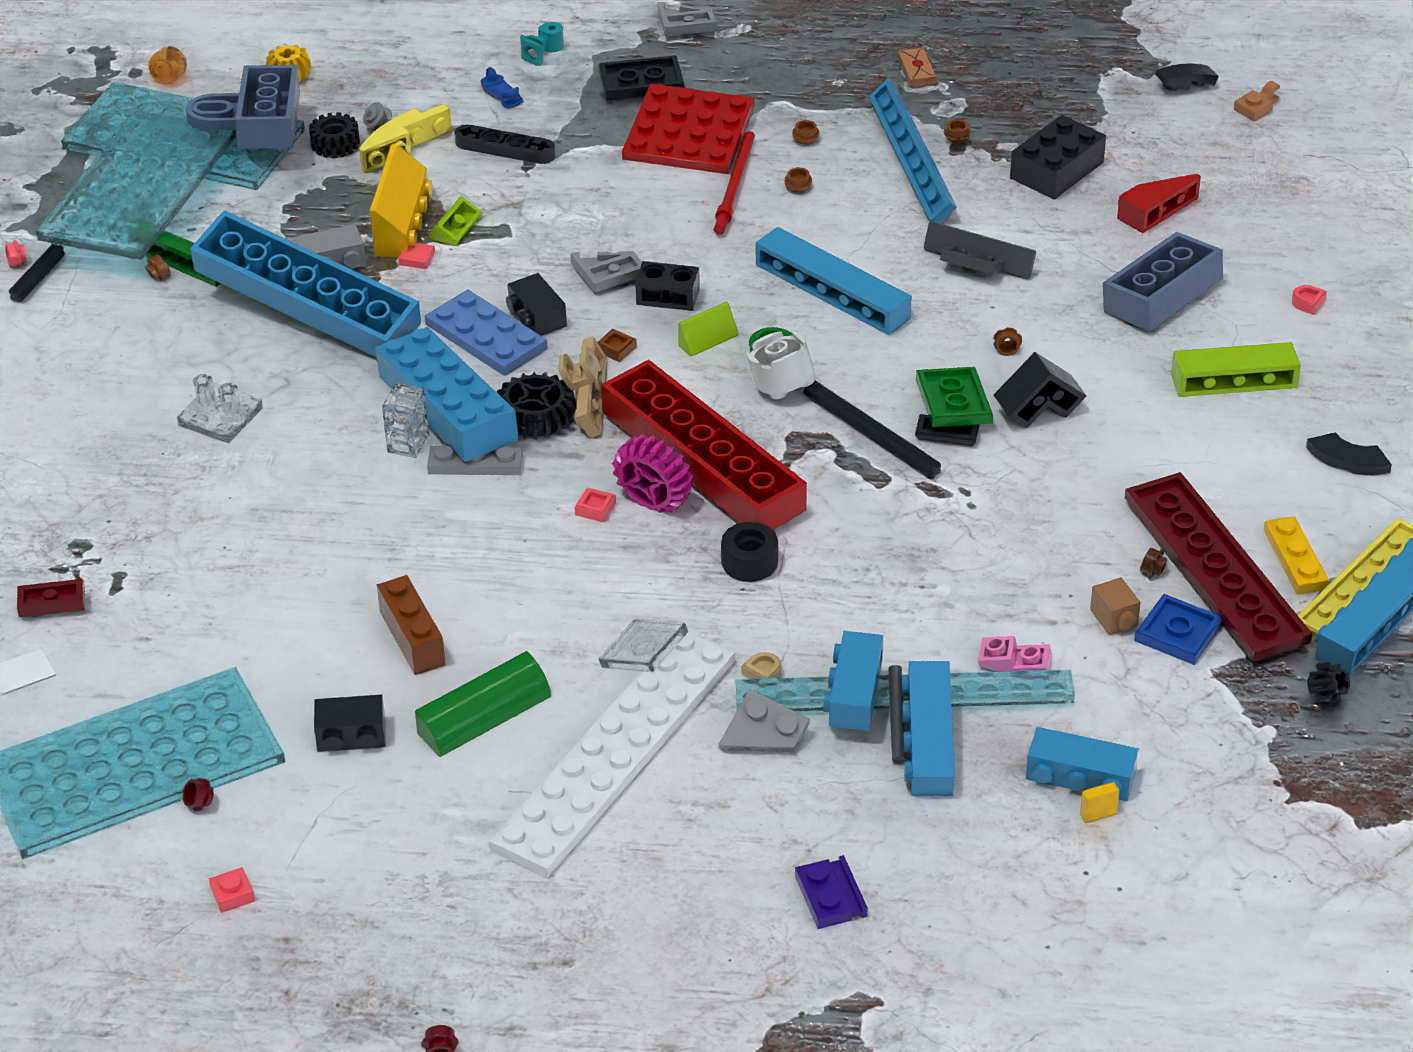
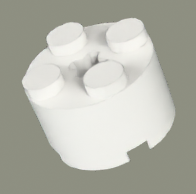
(781, 364)

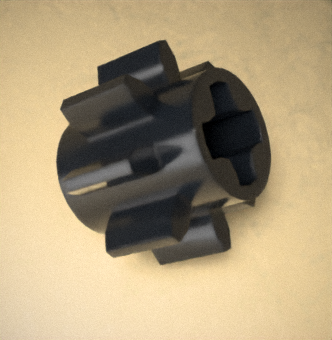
(1328, 682)

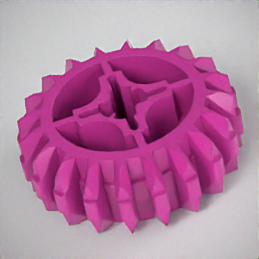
(652, 473)

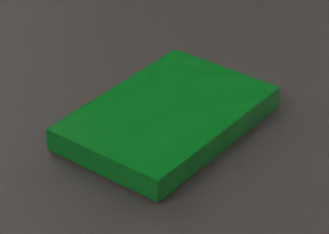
(954, 397)

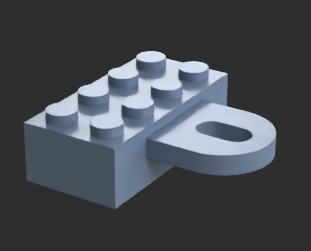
(260, 113)

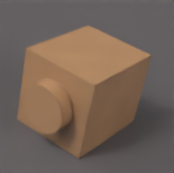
(1115, 606)

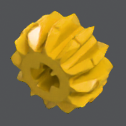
(291, 56)

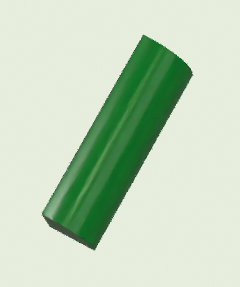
(177, 255)
(482, 704)

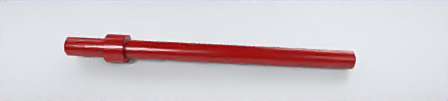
(725, 211)

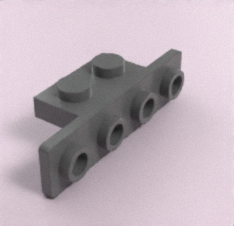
(978, 251)

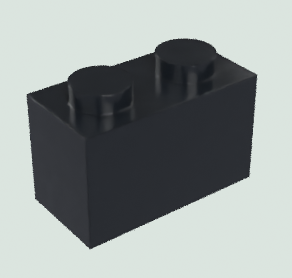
(536, 304)
(349, 723)

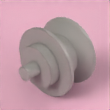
(376, 116)

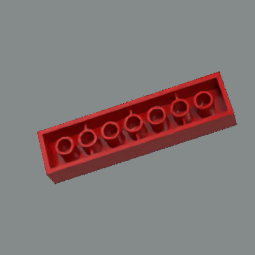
(721, 457)

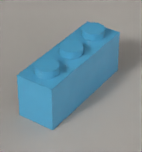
(854, 680)
(1080, 762)

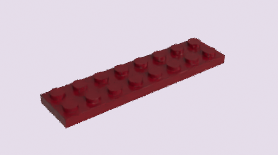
(1218, 567)

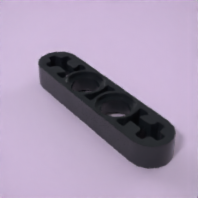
(477, 139)

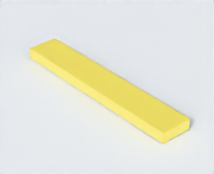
(1356, 576)

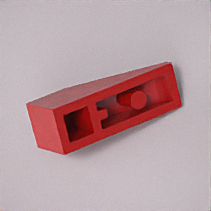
(1156, 201)

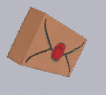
(916, 67)

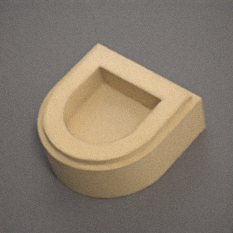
(762, 666)

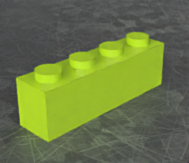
(1235, 369)

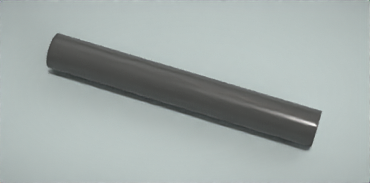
(896, 701)

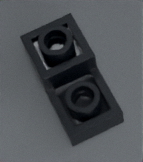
(1183, 75)

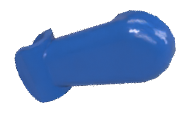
(498, 87)

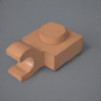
(1254, 104)

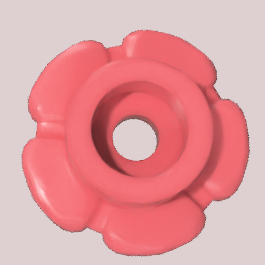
(15, 254)

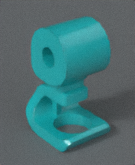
(549, 40)

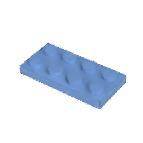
(486, 332)

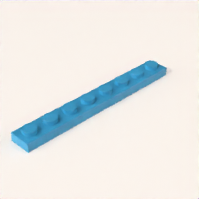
(912, 152)

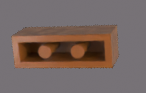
(411, 624)

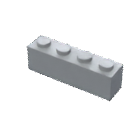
(337, 244)

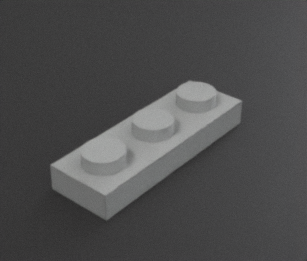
(501, 461)

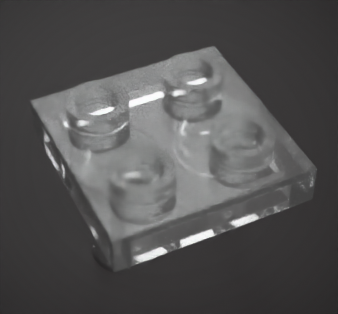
(218, 409)

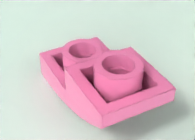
(1004, 655)

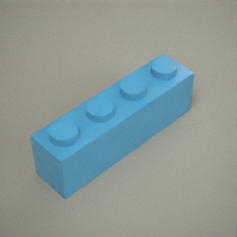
(930, 728)

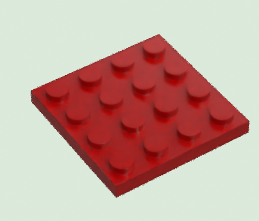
(688, 128)

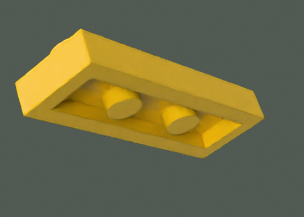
(1296, 555)

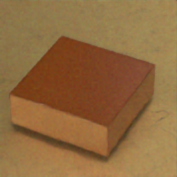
(617, 345)

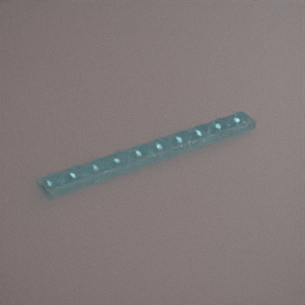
(966, 689)

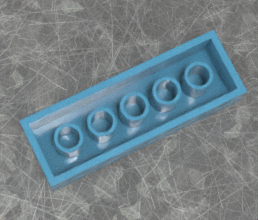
(457, 400)

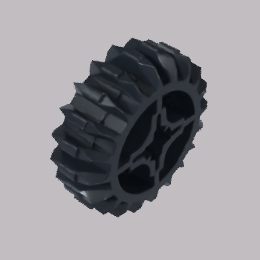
(540, 404)

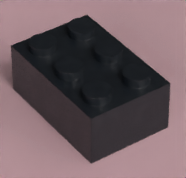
(1057, 156)

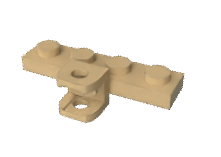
(587, 377)

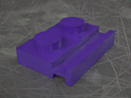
(830, 892)

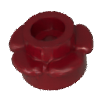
(198, 794)
(440, 1039)

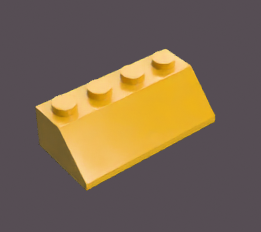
(399, 203)

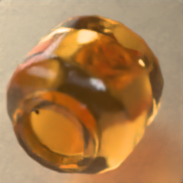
(167, 65)

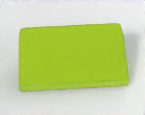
(455, 222)
(707, 329)

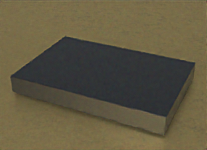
(633, 77)

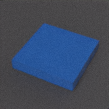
(1178, 629)

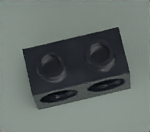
(667, 285)

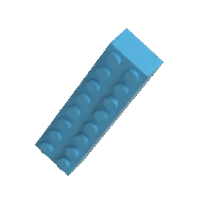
(303, 284)

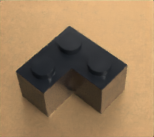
(1038, 386)

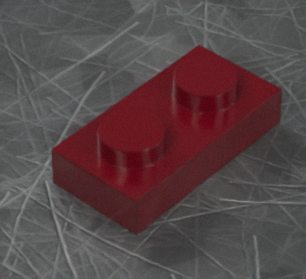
(50, 598)

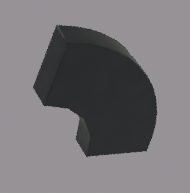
(1361, 459)

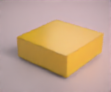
(1099, 802)

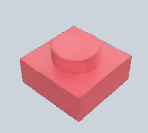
(231, 889)

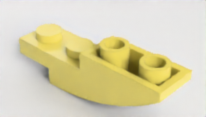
(406, 131)

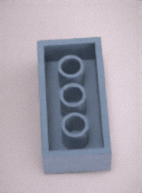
(1163, 281)

